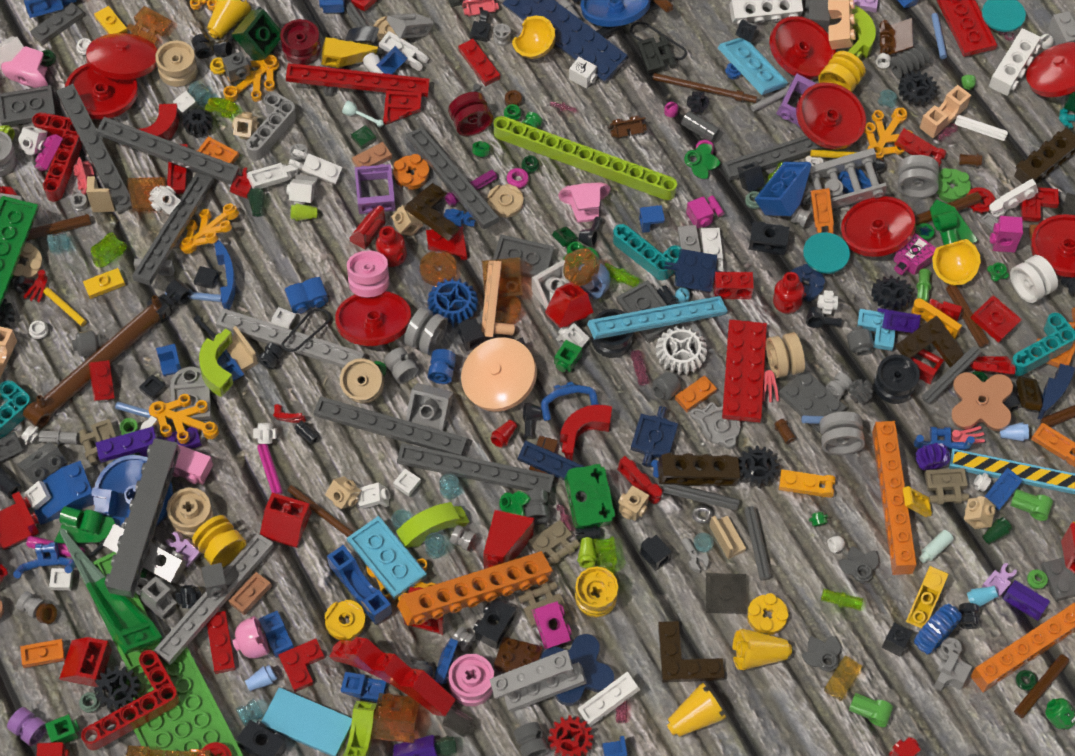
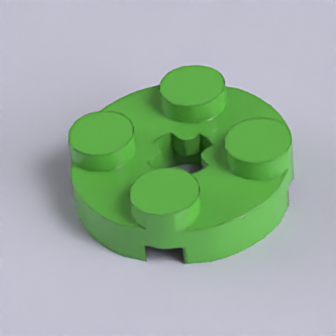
(956, 177)

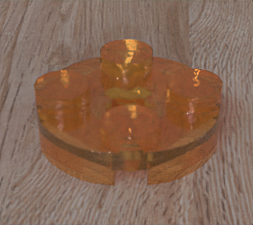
(577, 258)
(438, 259)
(513, 310)

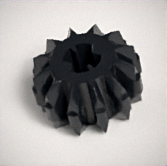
(197, 122)

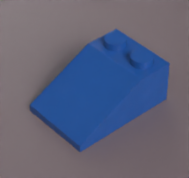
(784, 189)
(67, 488)

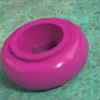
(517, 172)

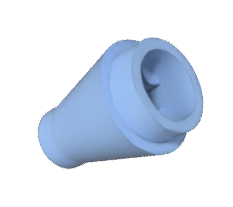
(1016, 432)
(261, 678)

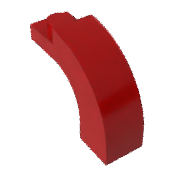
(166, 123)
(583, 420)

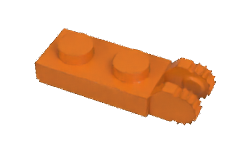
(822, 209)
(1055, 443)

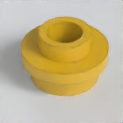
(216, 66)

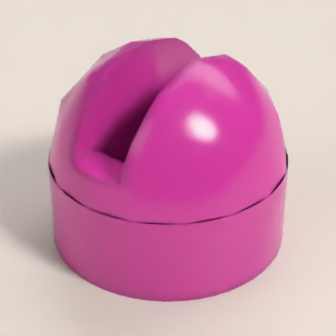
(672, 111)

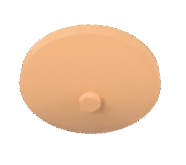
(499, 374)

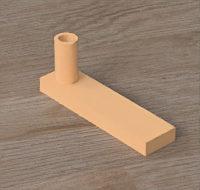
(489, 325)

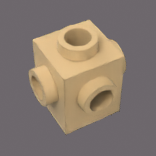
(240, 128)
(406, 222)
(343, 492)
(633, 503)
(979, 512)

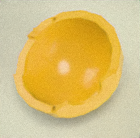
(536, 38)
(956, 262)

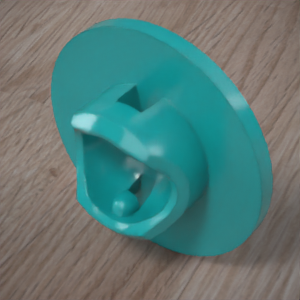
(1003, 14)
(826, 252)

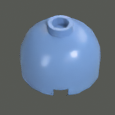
(599, 284)

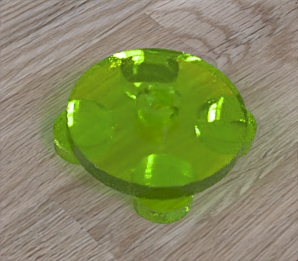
(223, 106)

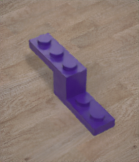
(139, 442)

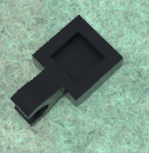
(481, 29)

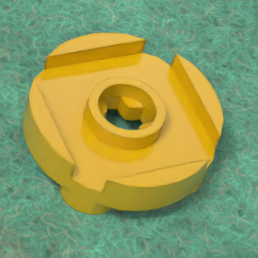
(767, 603)
(343, 609)

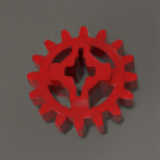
(568, 730)

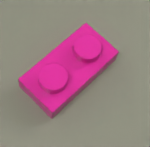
(51, 145)

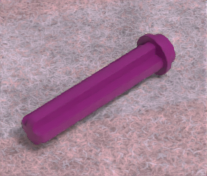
(477, 183)

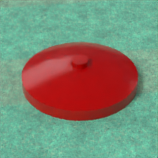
(801, 46)
(121, 56)
(1053, 71)
(101, 94)
(831, 116)
(878, 226)
(1056, 243)
(373, 319)

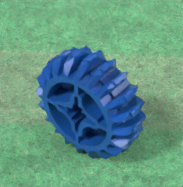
(447, 294)
(937, 628)

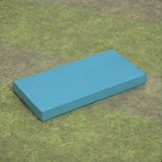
(753, 65)
(386, 557)
(307, 722)

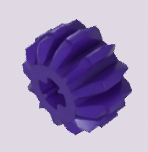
(932, 456)

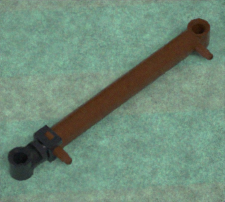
(157, 310)

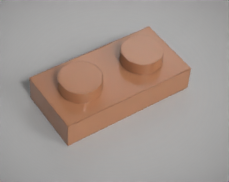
(372, 157)
(250, 593)

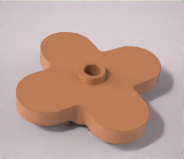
(992, 411)

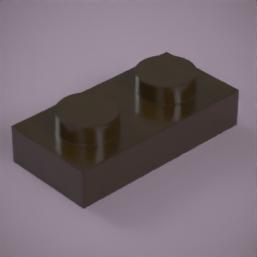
(1029, 393)

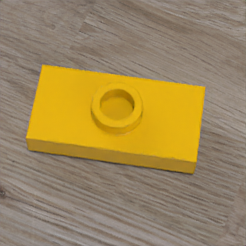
(110, 21)
(104, 283)
(917, 501)

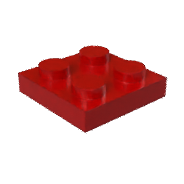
(995, 318)

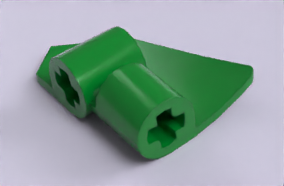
(950, 223)
(84, 525)

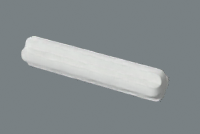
(981, 127)

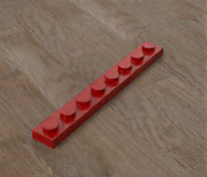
(355, 79)

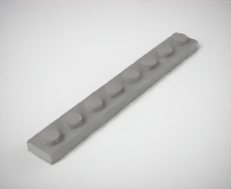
(268, 332)
(207, 607)

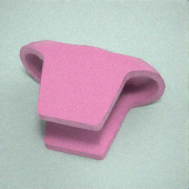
(26, 68)
(584, 199)

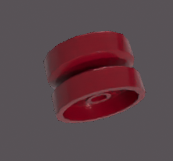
(300, 41)
(470, 113)

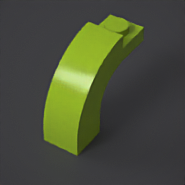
(865, 33)
(213, 375)
(430, 521)
(361, 729)

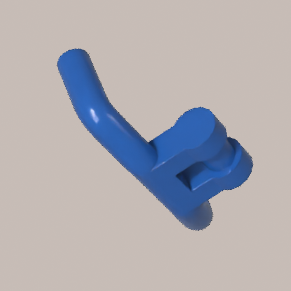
(564, 390)
(946, 433)
(42, 560)

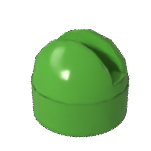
(968, 81)

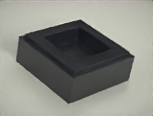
(205, 277)
(152, 387)

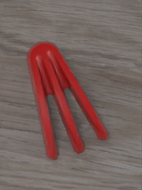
(39, 283)
(287, 417)

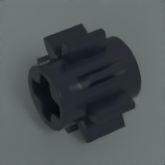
(697, 102)
(188, 596)

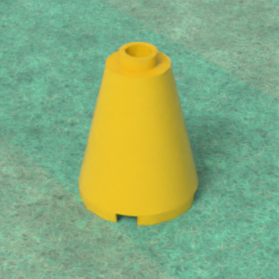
(226, 16)
(758, 649)
(695, 713)

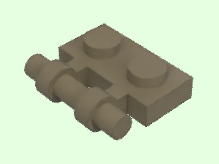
(101, 431)
(946, 480)
(552, 538)
(545, 590)

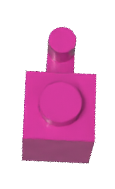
(701, 212)

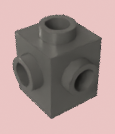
(236, 66)

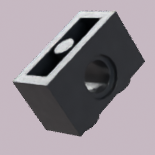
(762, 243)
(493, 634)
(256, 731)

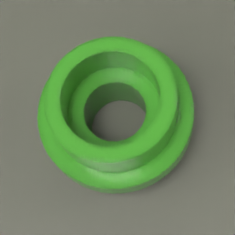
(1033, 583)

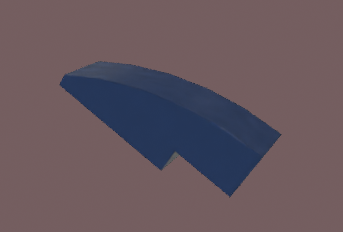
(1055, 389)

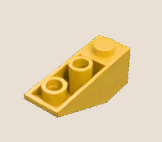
(344, 53)
(927, 597)

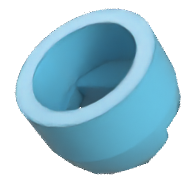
(681, 298)

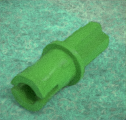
(924, 284)

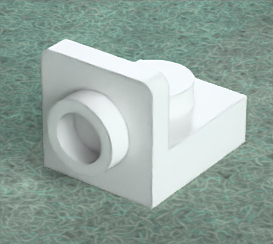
(185, 102)
(573, 334)
(374, 495)

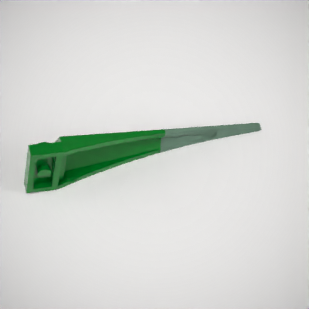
(123, 620)

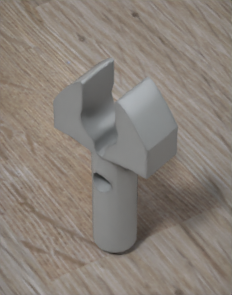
(695, 556)

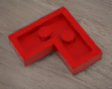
(1032, 207)
(295, 662)

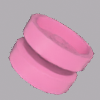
(368, 273)
(470, 679)

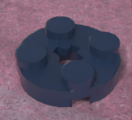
(815, 280)

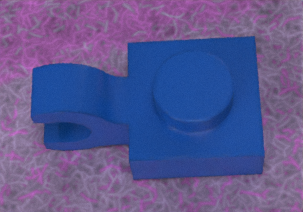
(458, 217)

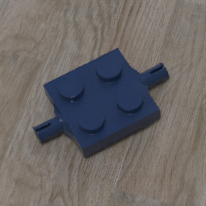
(694, 270)
(654, 436)

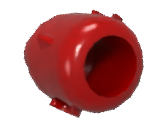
(392, 246)
(788, 294)

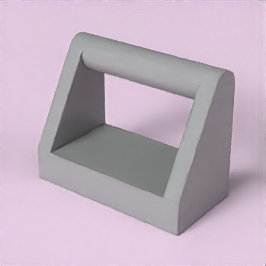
(410, 25)

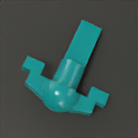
(1065, 118)

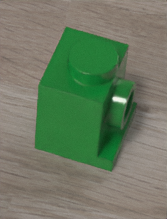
(567, 356)
(61, 724)

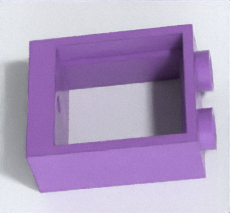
(799, 85)
(365, 173)

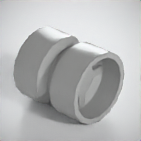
(400, 365)

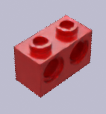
(733, 285)

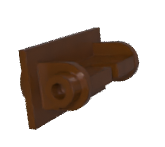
(620, 127)

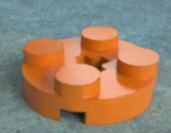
(407, 163)

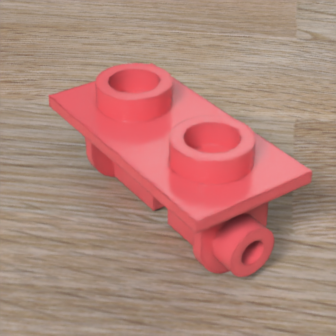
(473, 6)
(82, 171)

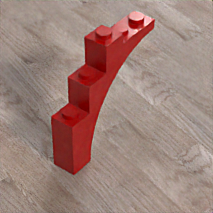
(390, 668)

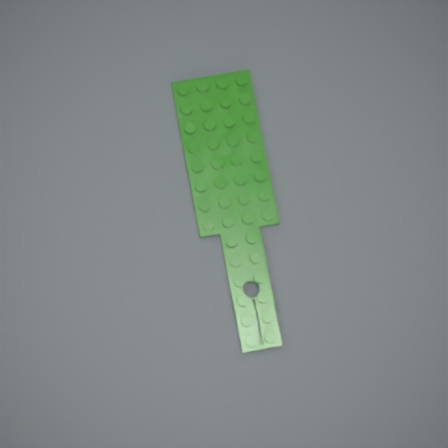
(195, 718)

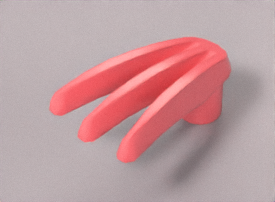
(769, 379)
(960, 436)

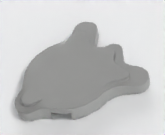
(715, 429)

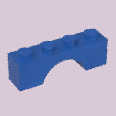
(367, 596)

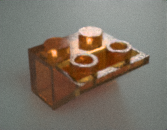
(510, 277)
(395, 718)

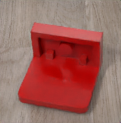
(17, 522)

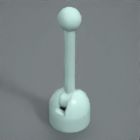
(350, 109)

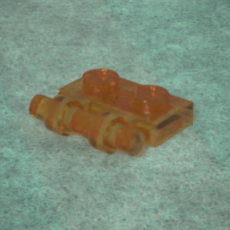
(151, 20)

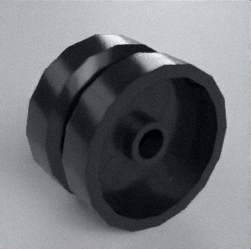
(615, 345)
(896, 379)

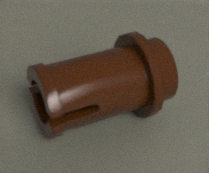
(968, 159)
(784, 430)

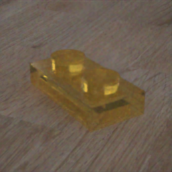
(843, 678)

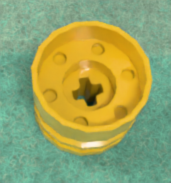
(843, 70)
(218, 541)
(597, 581)

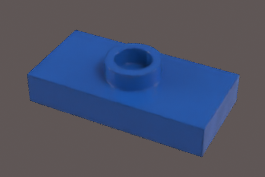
(1003, 488)

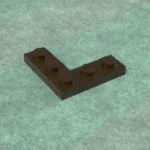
(422, 206)
(934, 333)
(686, 670)

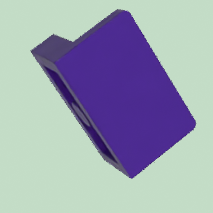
(900, 320)
(1026, 600)
(421, 747)

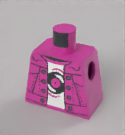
(914, 256)

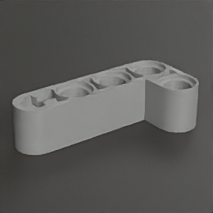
(280, 118)

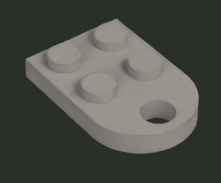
(194, 388)

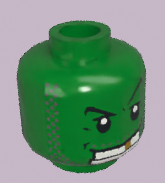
(1060, 713)

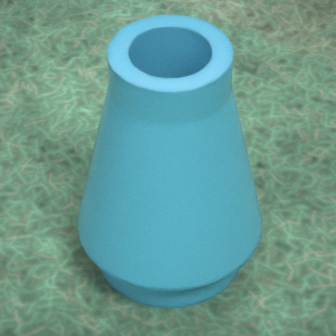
(982, 595)

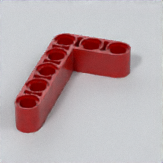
(65, 156)
(136, 707)

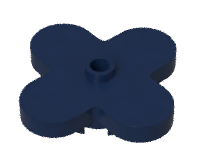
(598, 675)

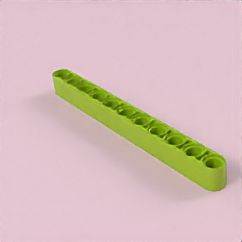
(585, 158)

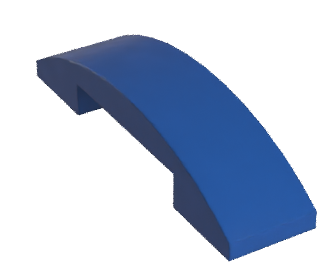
(227, 292)

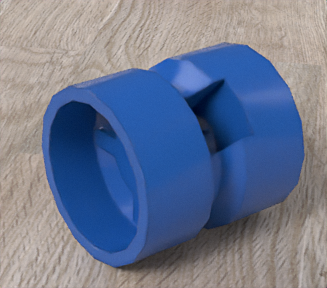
(441, 366)

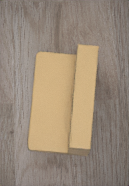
(99, 198)
(242, 351)
(727, 536)

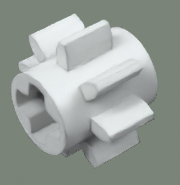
(827, 302)
(265, 433)

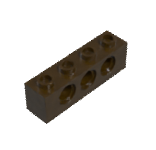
(1047, 158)
(689, 475)

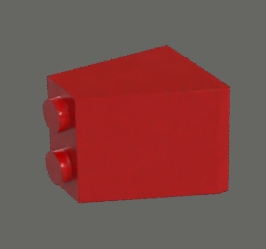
(506, 537)

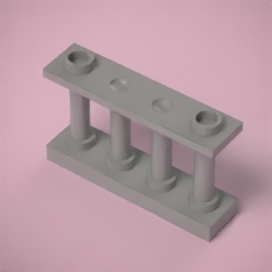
(849, 163)
(538, 681)

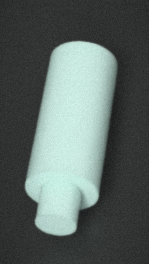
(936, 546)

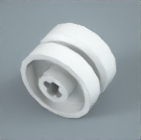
(1034, 278)

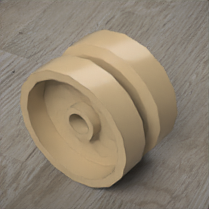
(176, 63)
(785, 355)
(364, 392)
(188, 511)

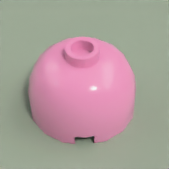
(251, 639)

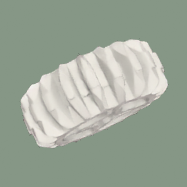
(682, 356)

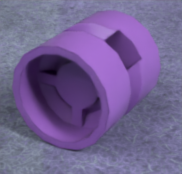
(27, 726)

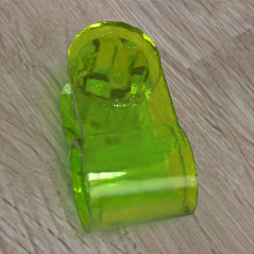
(108, 248)
(606, 552)

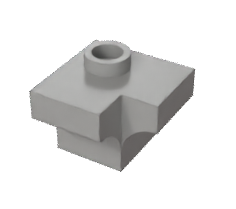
(158, 596)
(953, 672)

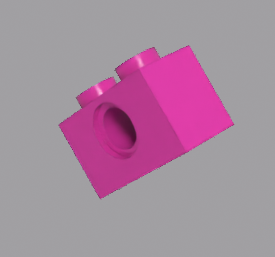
(1006, 234)
(543, 615)

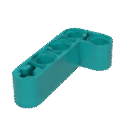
(625, 238)
(1054, 339)
(12, 406)

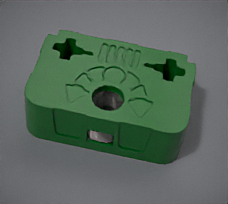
(595, 495)

